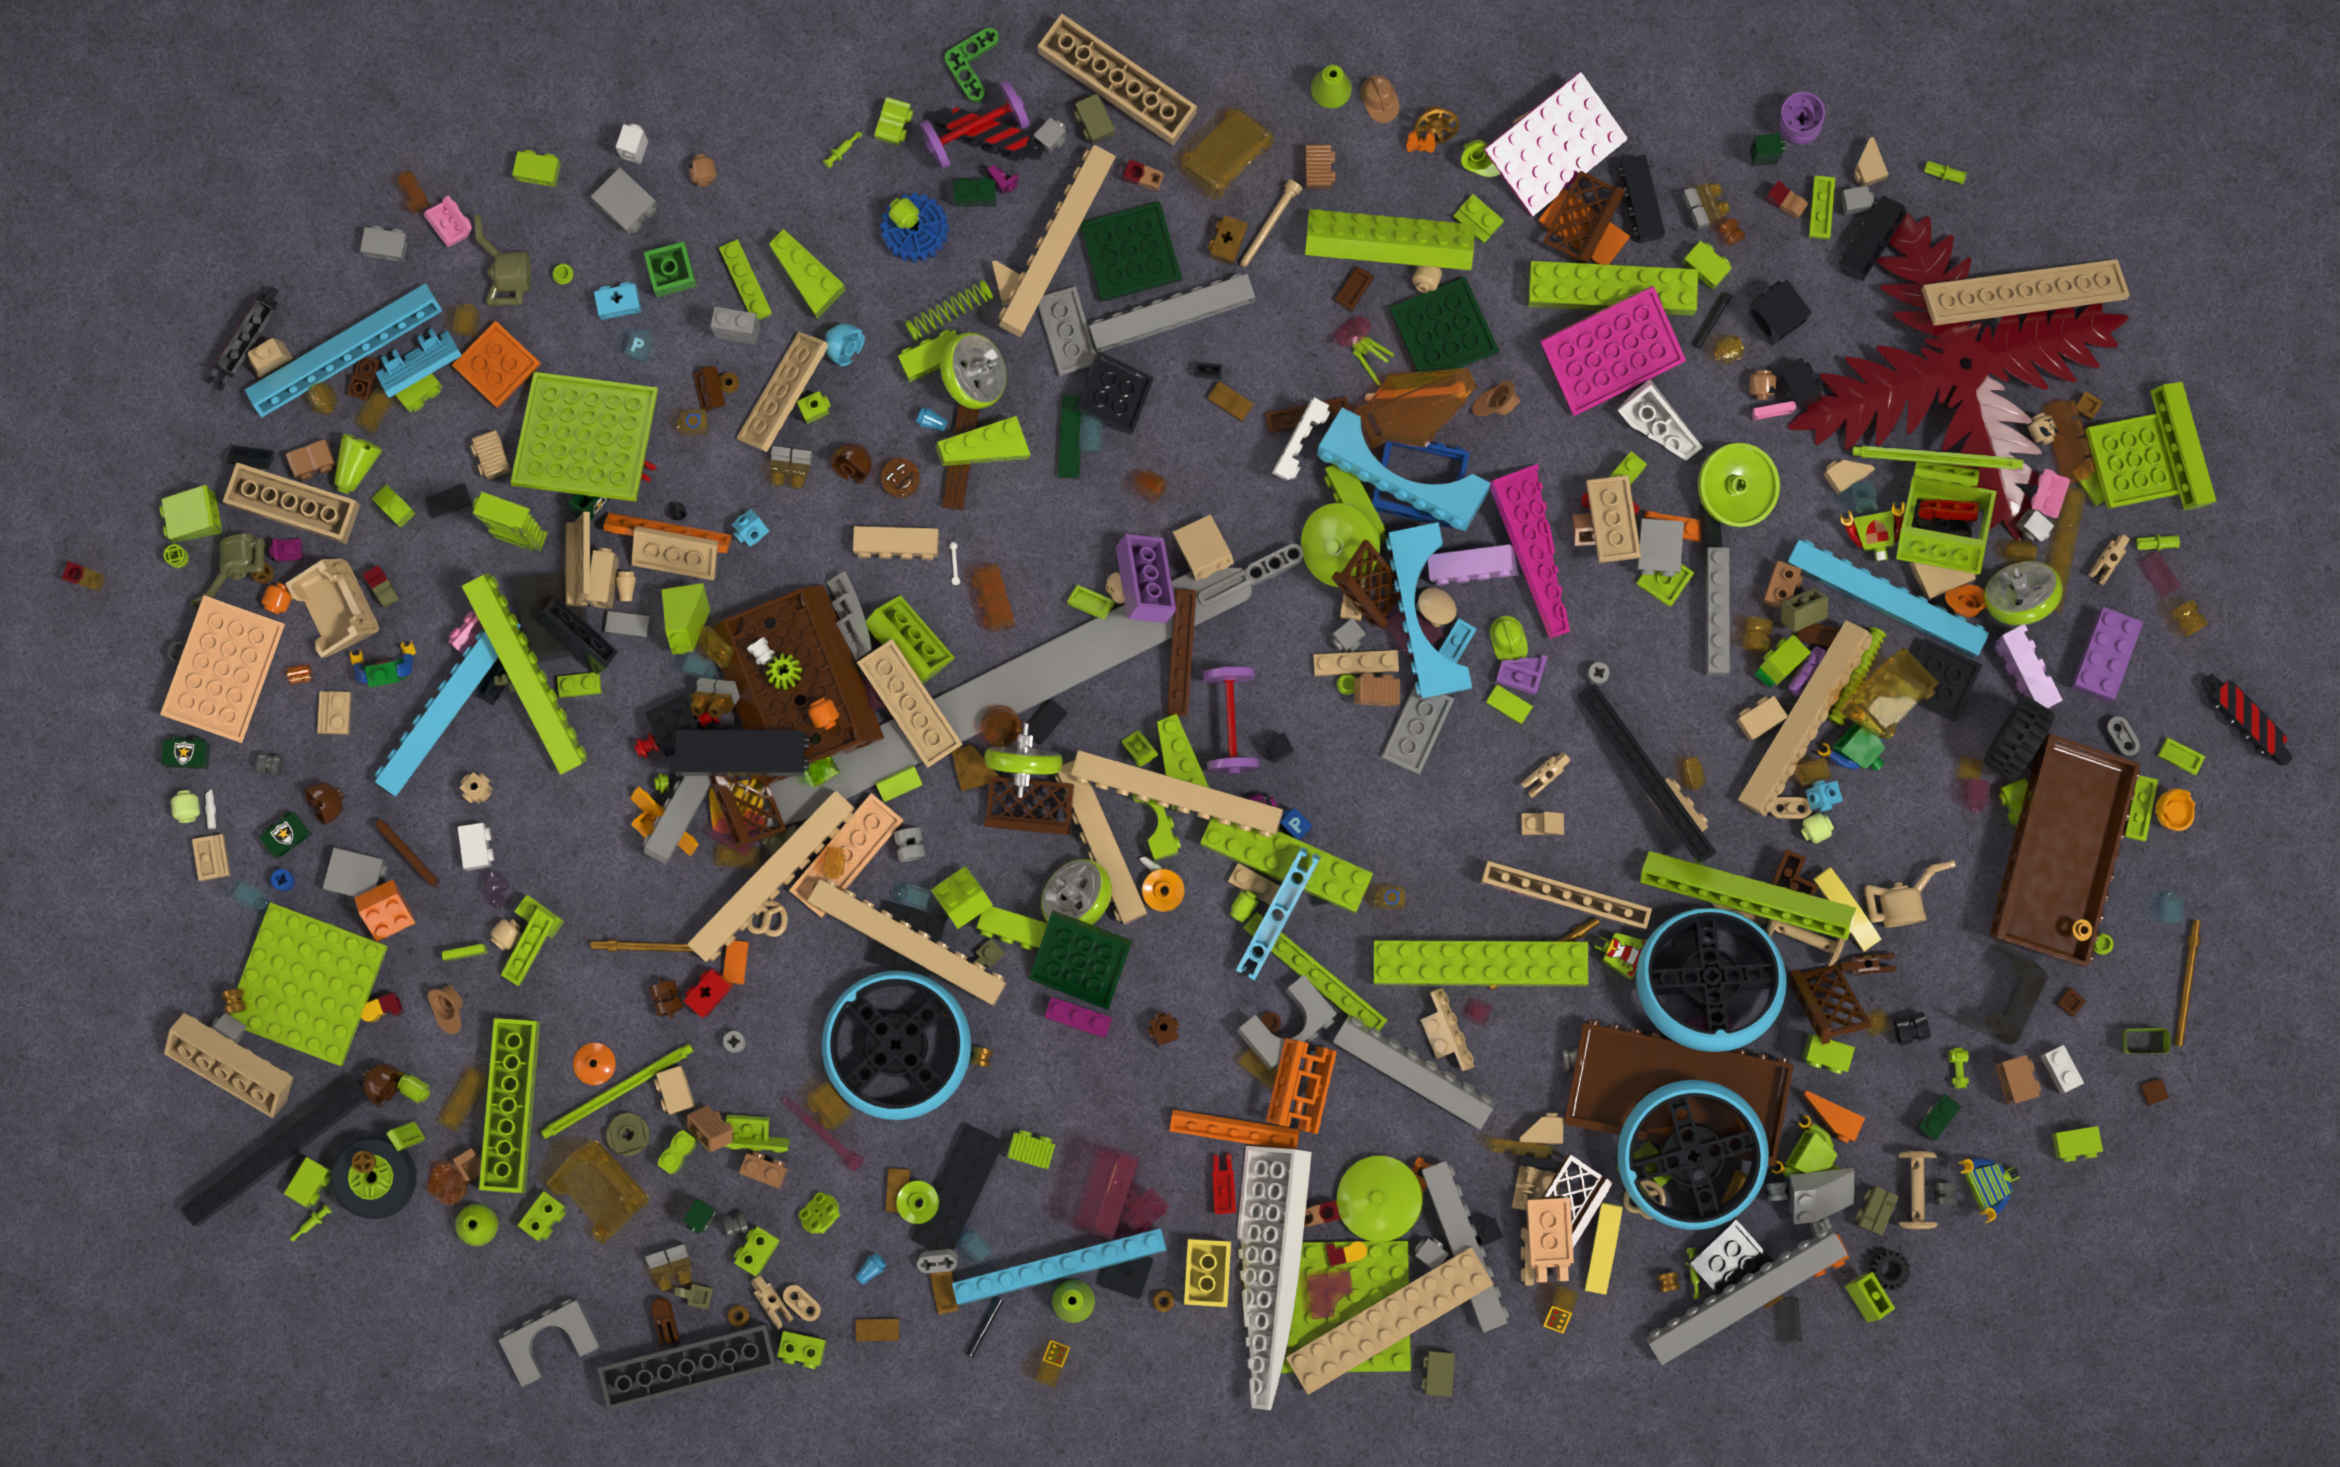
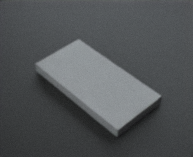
(1067, 331)
(1417, 731)

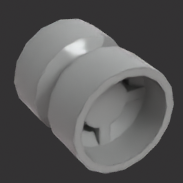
(909, 852)

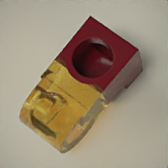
(83, 577)

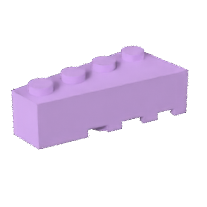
(1473, 564)
(2026, 667)

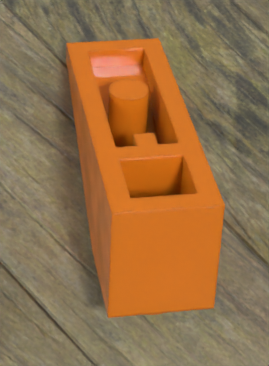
(1838, 1119)

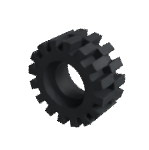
(1901, 1263)

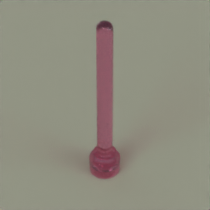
(854, 1161)

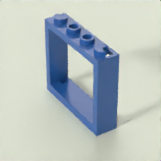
(1409, 512)

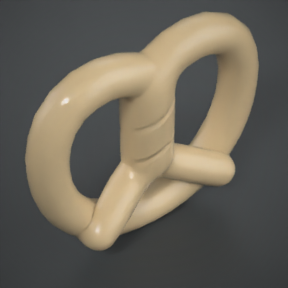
(765, 927)
(1657, 1191)

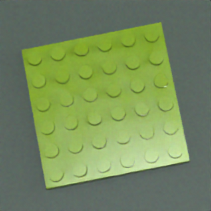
(584, 436)
(308, 983)
(1372, 1278)

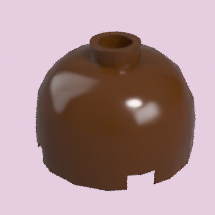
(852, 461)
(325, 801)
(381, 1083)

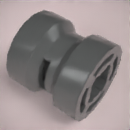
(175, 651)
(269, 763)
(1945, 1194)
(736, 1224)

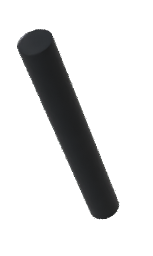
(1712, 320)
(984, 1326)

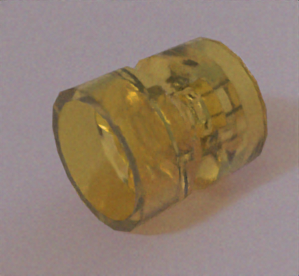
(2189, 618)
(1757, 634)

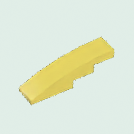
(1835, 891)
(1603, 1248)

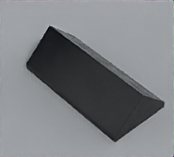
(576, 635)

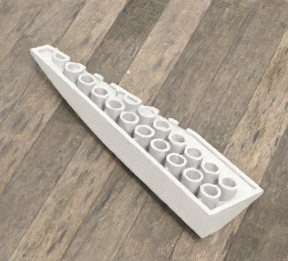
(1270, 1253)

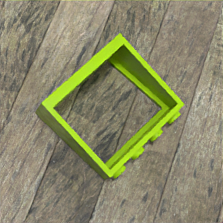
(1942, 548)

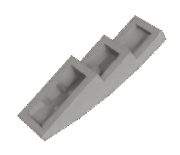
(850, 612)

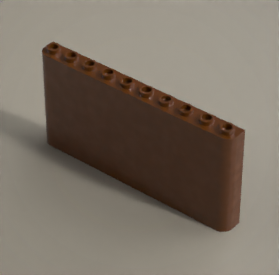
(2064, 849)
(1627, 1066)

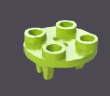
(819, 1213)

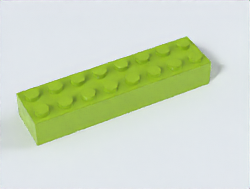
(1390, 239)
(1600, 286)
(1331, 880)
(509, 1106)

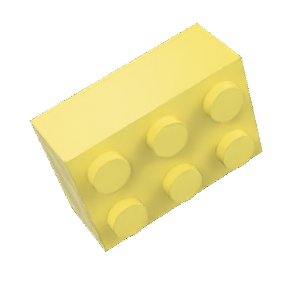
(1207, 1273)

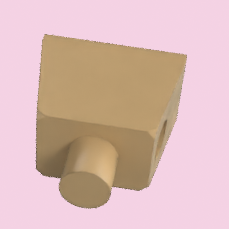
(269, 357)

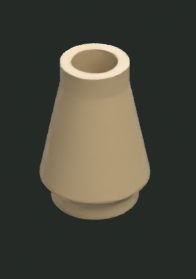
(625, 585)

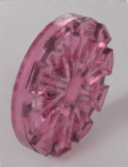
(1352, 331)

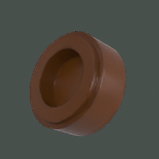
(1271, 1021)

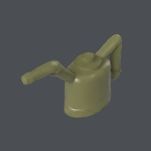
(509, 271)
(237, 557)

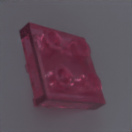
(1144, 1210)

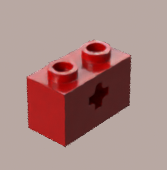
(718, 986)

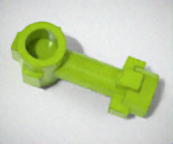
(1958, 1056)

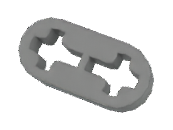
(937, 1261)

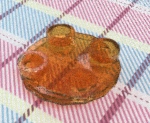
(447, 1184)

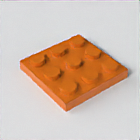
(496, 364)

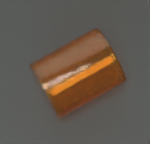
(300, 674)

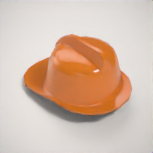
(1966, 600)

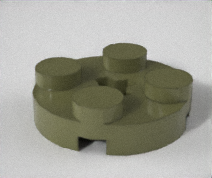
(618, 1128)

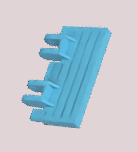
(418, 363)

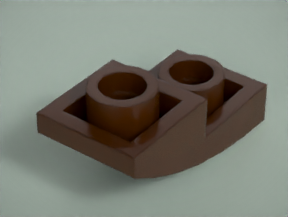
(364, 378)

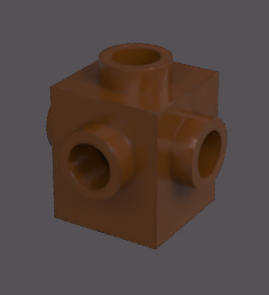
(1167, 1036)

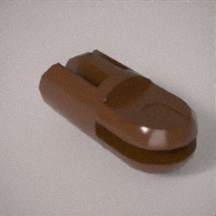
(662, 1314)

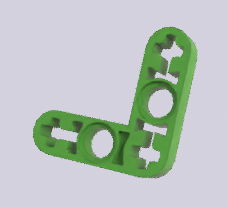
(965, 57)

